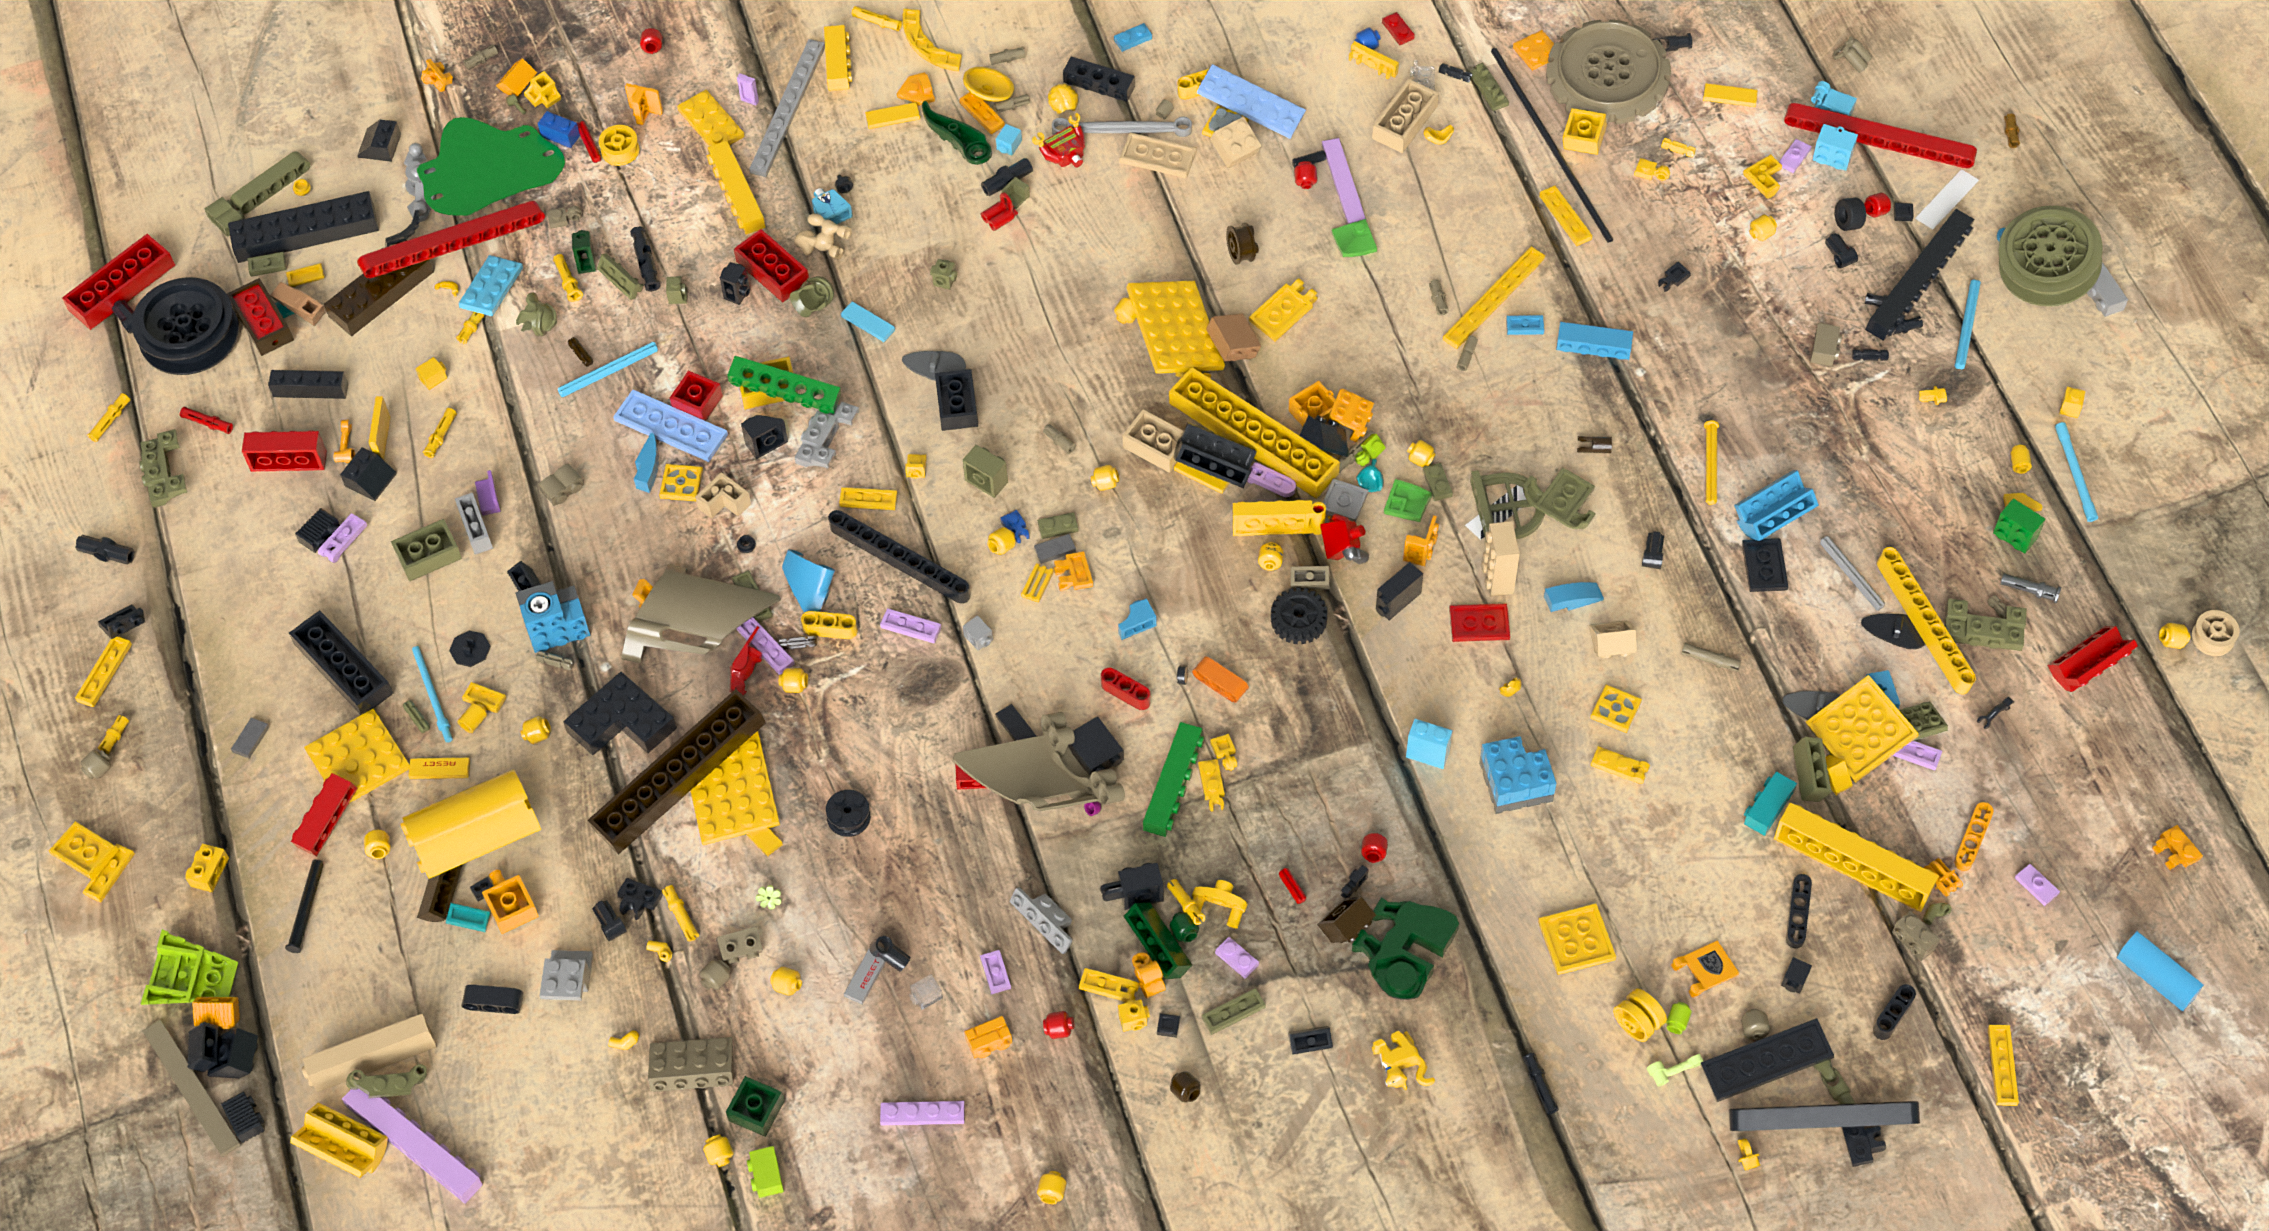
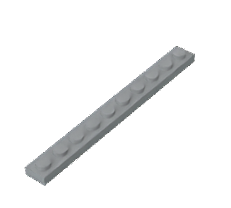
(787, 108)

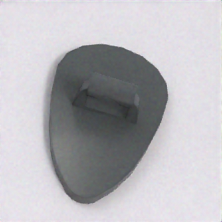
(931, 362)
(1808, 702)

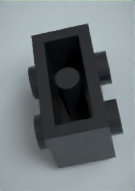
(734, 283)

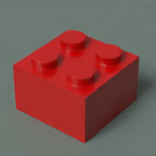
(696, 395)

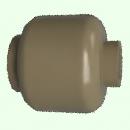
(96, 764)
(715, 975)
(1755, 1024)

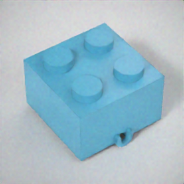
(1835, 147)

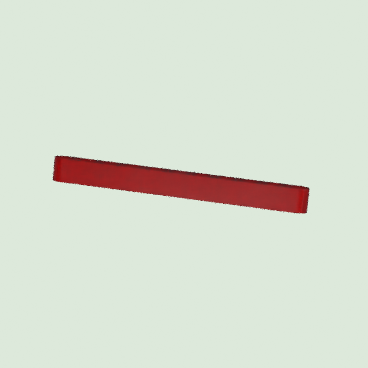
(1884, 135)
(450, 239)

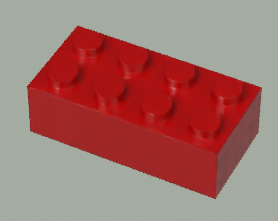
(771, 265)
(284, 451)

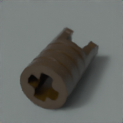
(1599, 444)

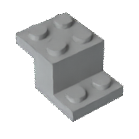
(566, 975)

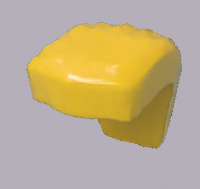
(1438, 137)

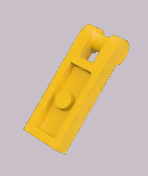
(1620, 765)
(1108, 985)

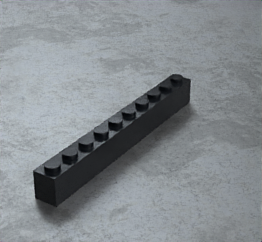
(1920, 274)

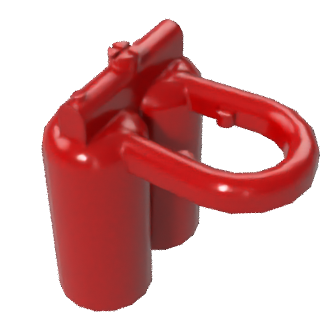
(999, 213)

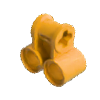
(1148, 975)

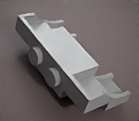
(820, 434)

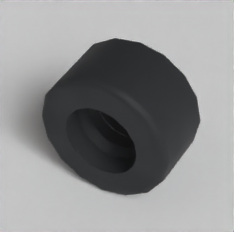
(1850, 214)

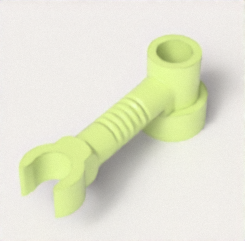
(1660, 1073)

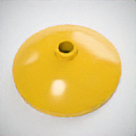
(988, 84)

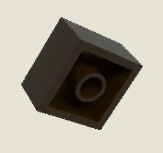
(1347, 920)

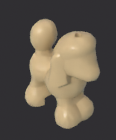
(825, 240)

